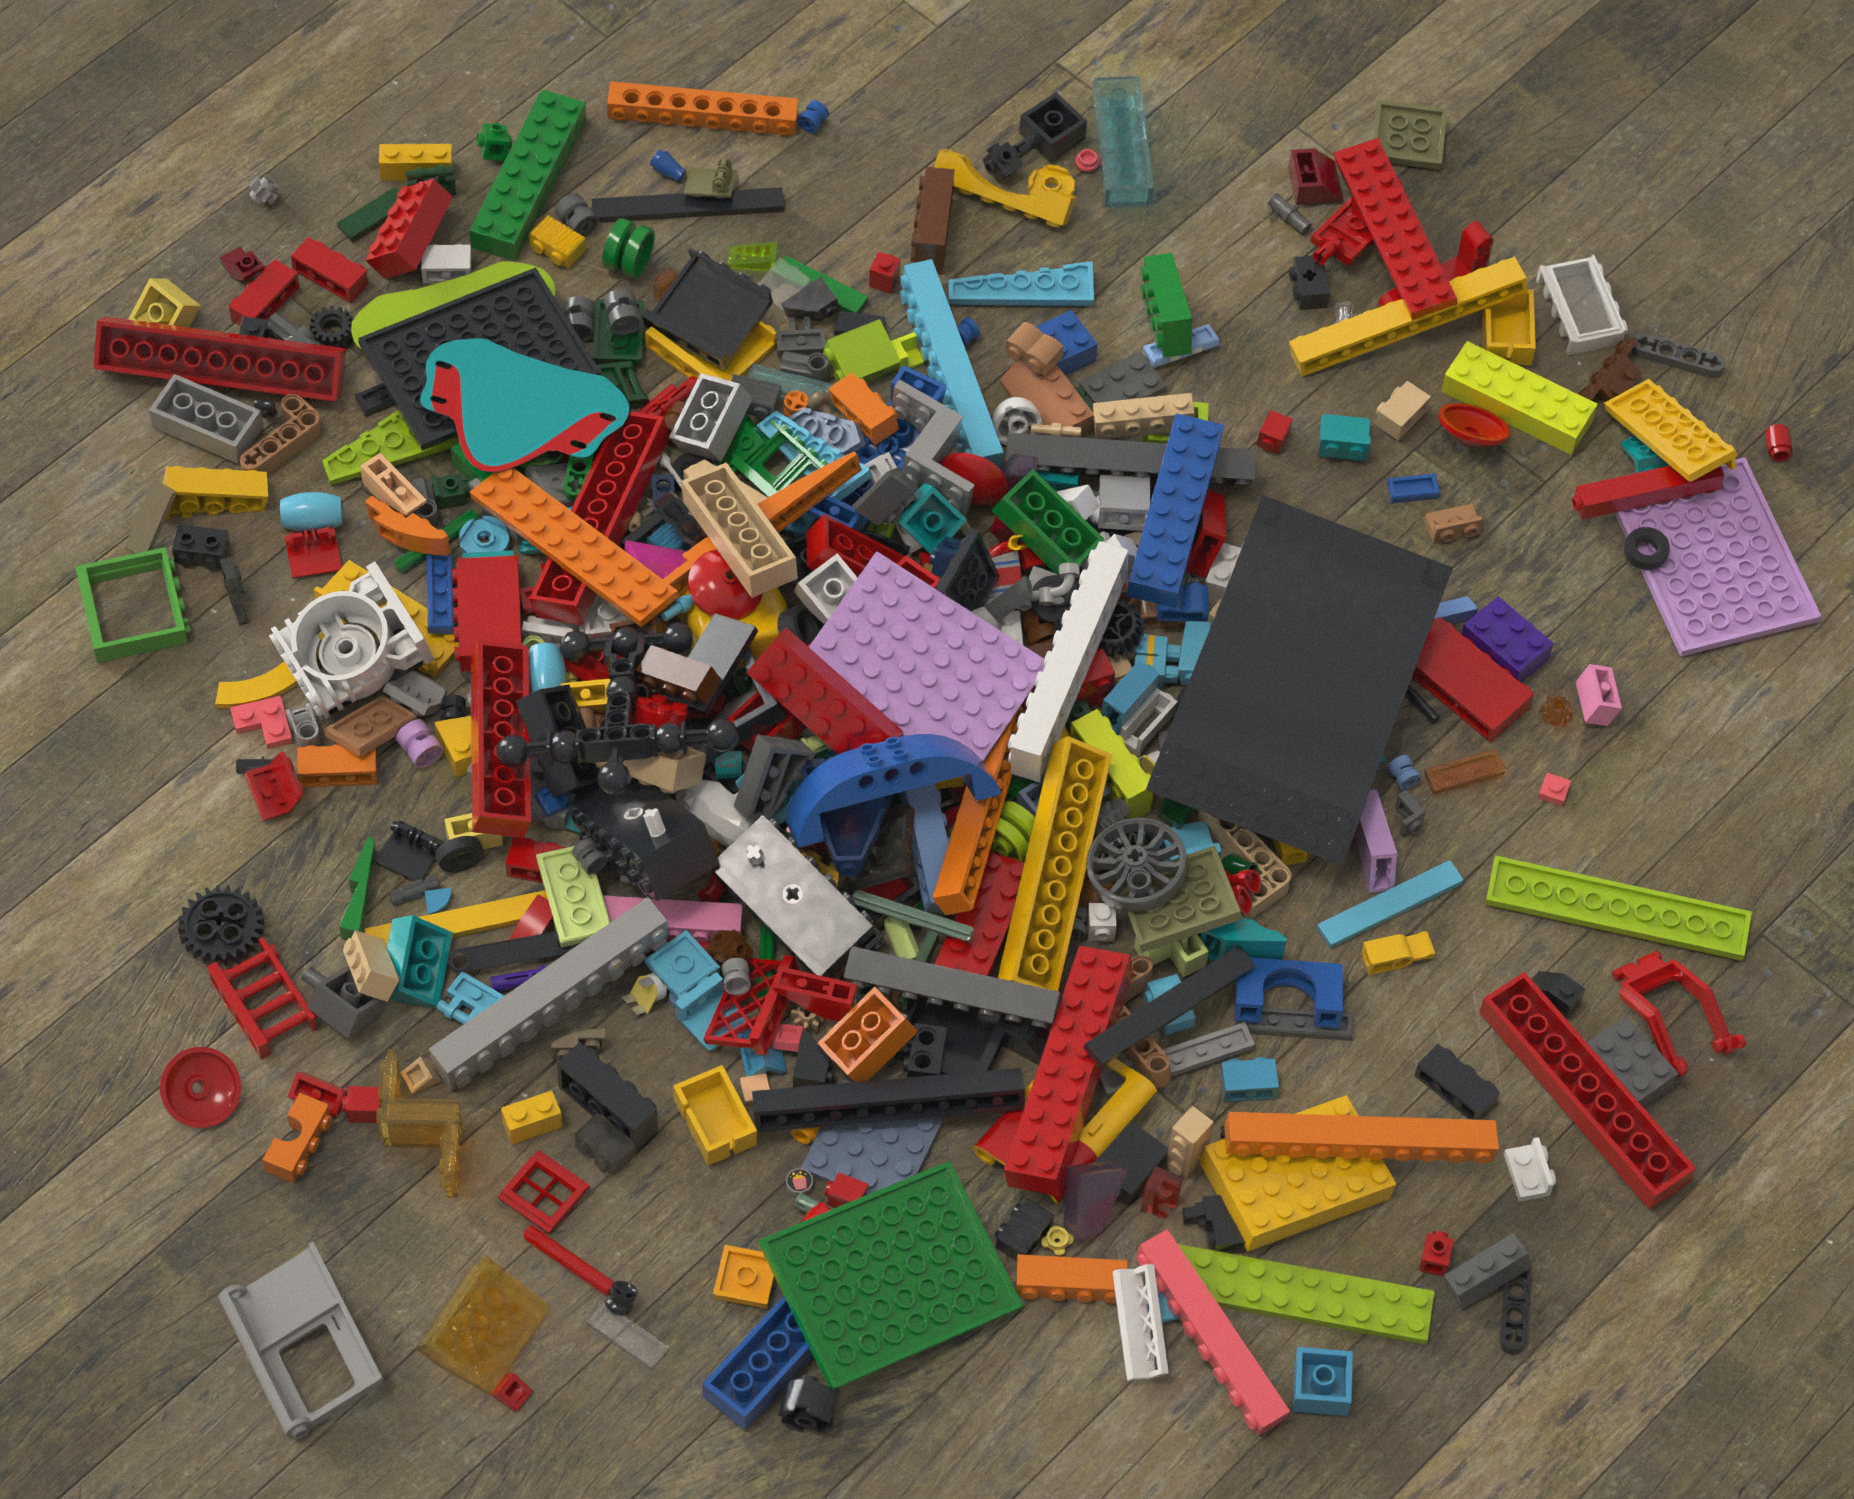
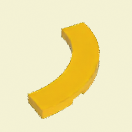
(259, 688)

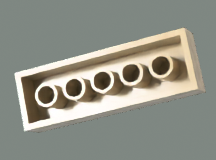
(739, 530)

